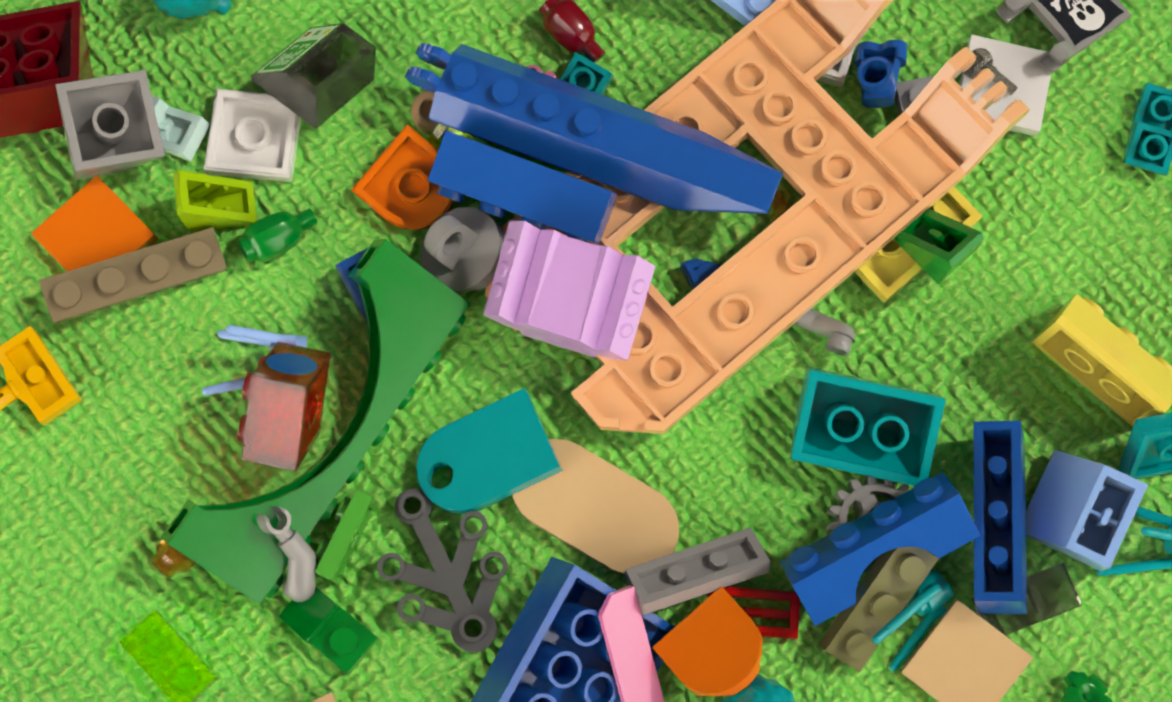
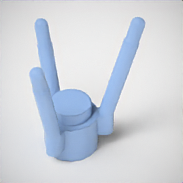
(251, 336)

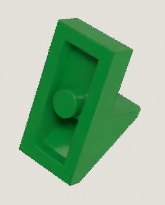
(329, 630)

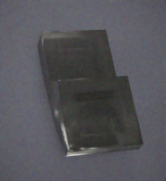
(1048, 595)

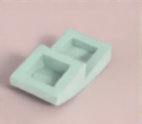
(179, 130)

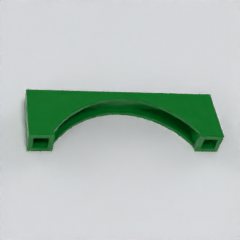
(406, 323)

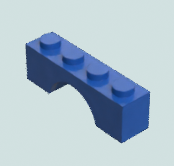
(923, 517)

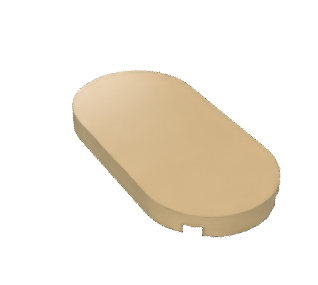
(600, 510)

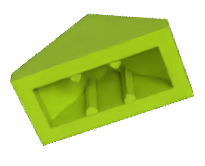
(213, 201)

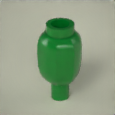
(274, 235)

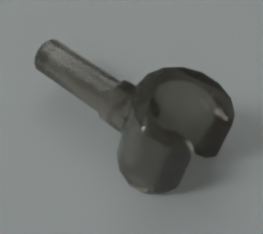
(983, 61)

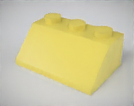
(1107, 360)

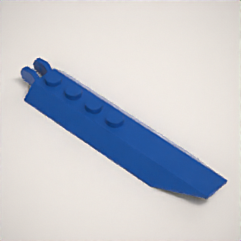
(591, 134)

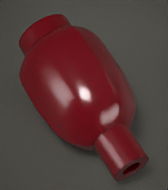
(571, 28)

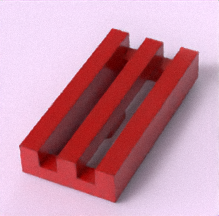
(772, 595)

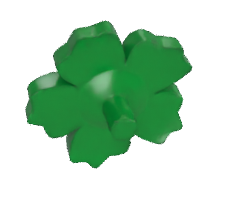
(1084, 688)

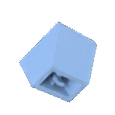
(1083, 509)

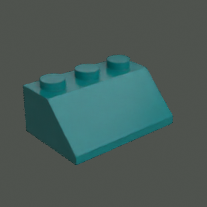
(866, 426)

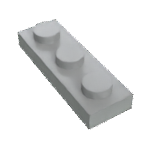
(697, 570)

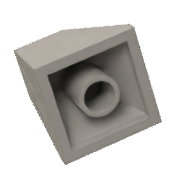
(109, 123)

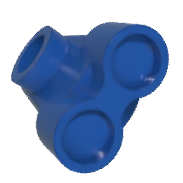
(879, 71)

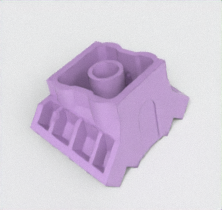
(568, 291)

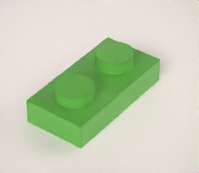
(352, 519)

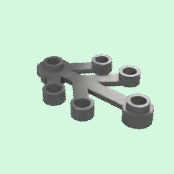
(448, 576)

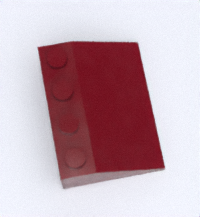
(35, 54)

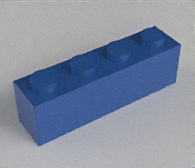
(521, 187)
(1000, 518)

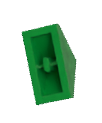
(938, 243)

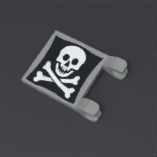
(1071, 22)

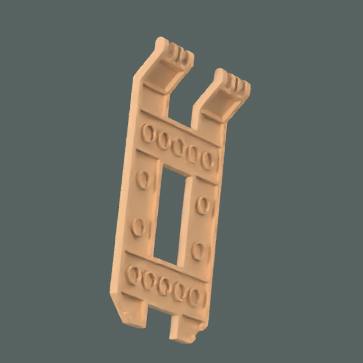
(852, 201)

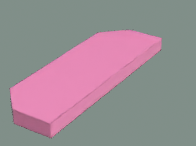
(629, 647)

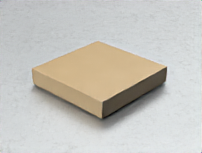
(966, 659)

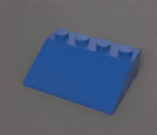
(559, 645)

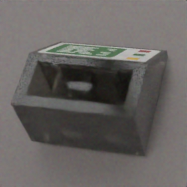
(319, 72)

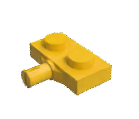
(35, 377)

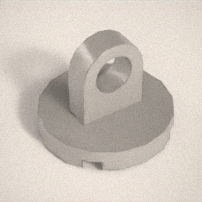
(463, 249)

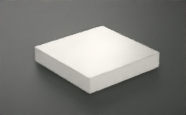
(1023, 69)
(251, 137)

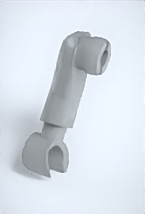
(839, 333)
(301, 557)

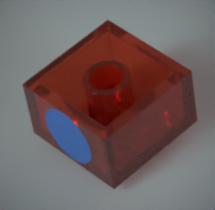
(284, 406)

